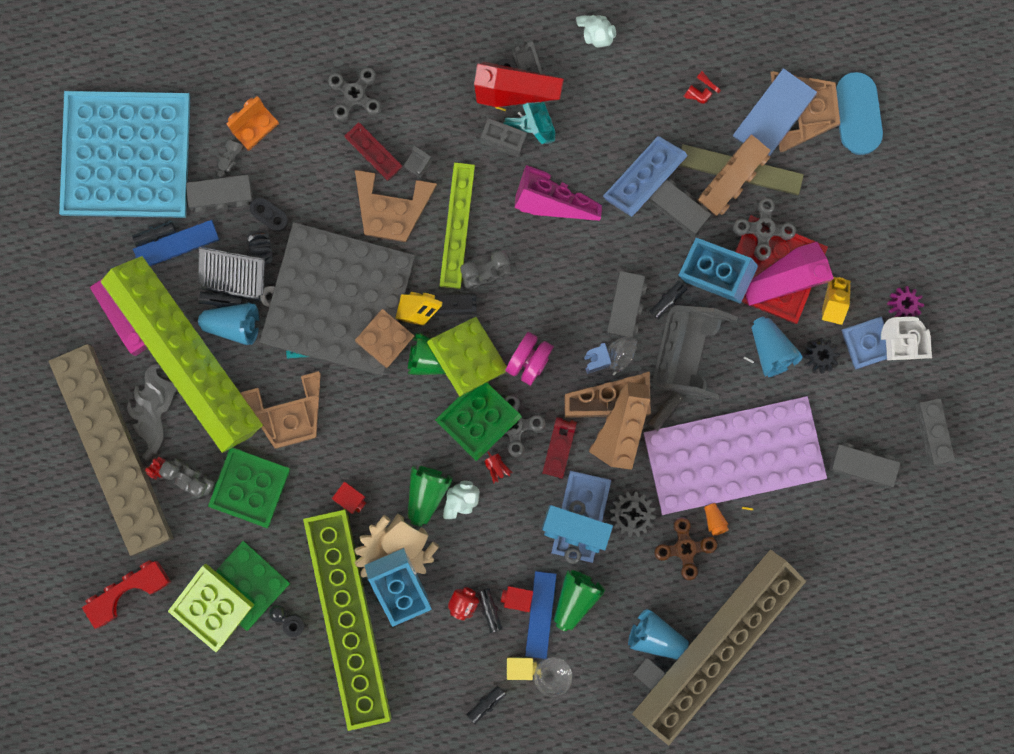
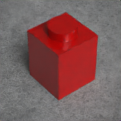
(349, 498)
(517, 598)

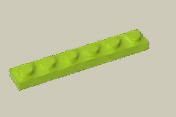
(457, 225)

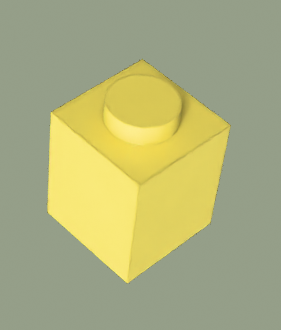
(520, 668)

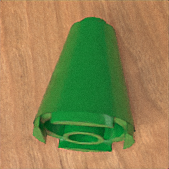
(422, 359)
(425, 493)
(576, 599)

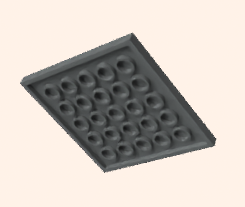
(331, 293)

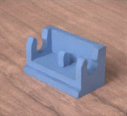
(599, 359)

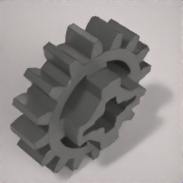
(633, 504)

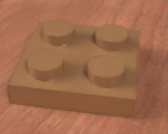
(384, 338)

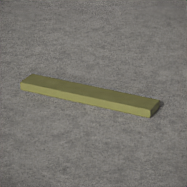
(766, 175)

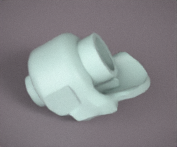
(597, 30)
(461, 499)

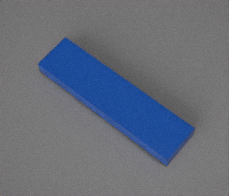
(178, 243)
(540, 615)

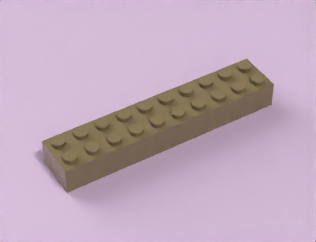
(111, 450)
(719, 647)

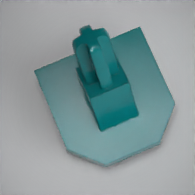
(535, 121)

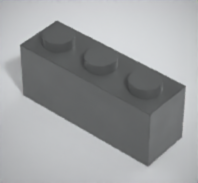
(219, 193)
(679, 207)
(626, 305)
(934, 432)
(864, 465)

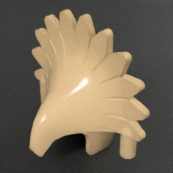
(393, 538)

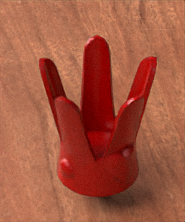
(496, 467)

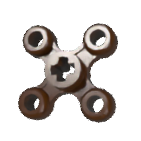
(676, 550)

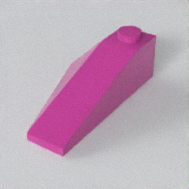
(545, 198)
(795, 272)
(119, 321)

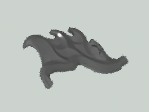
(149, 408)

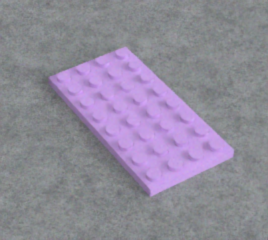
(734, 455)

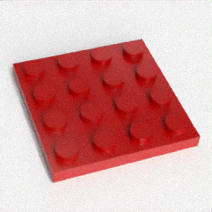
(788, 306)

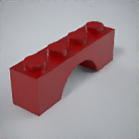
(104, 608)

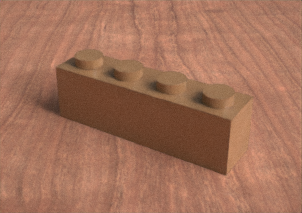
(733, 175)
(601, 399)
(621, 434)

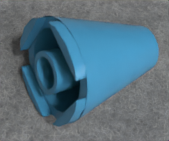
(231, 322)
(773, 347)
(656, 637)

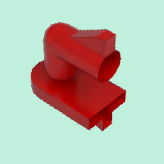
(702, 97)

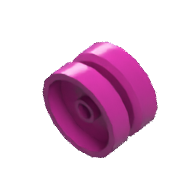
(532, 360)

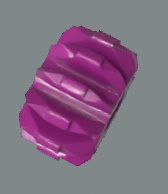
(901, 296)

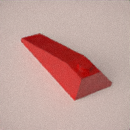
(509, 86)

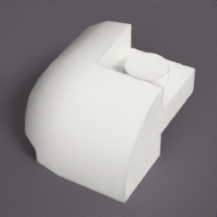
(906, 339)

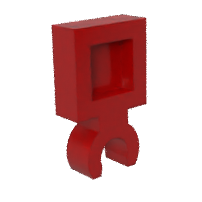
(154, 468)

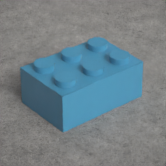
(718, 270)
(576, 529)
(397, 587)

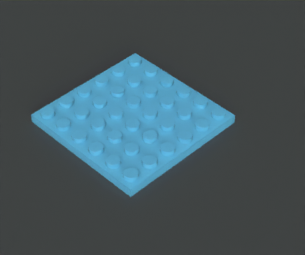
(125, 154)

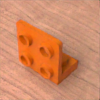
(251, 123)

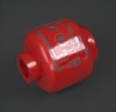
(463, 603)

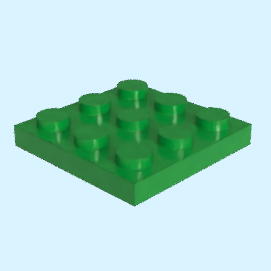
(478, 420)
(249, 487)
(254, 580)

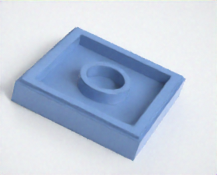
(865, 342)

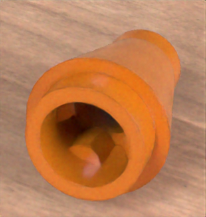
(716, 522)

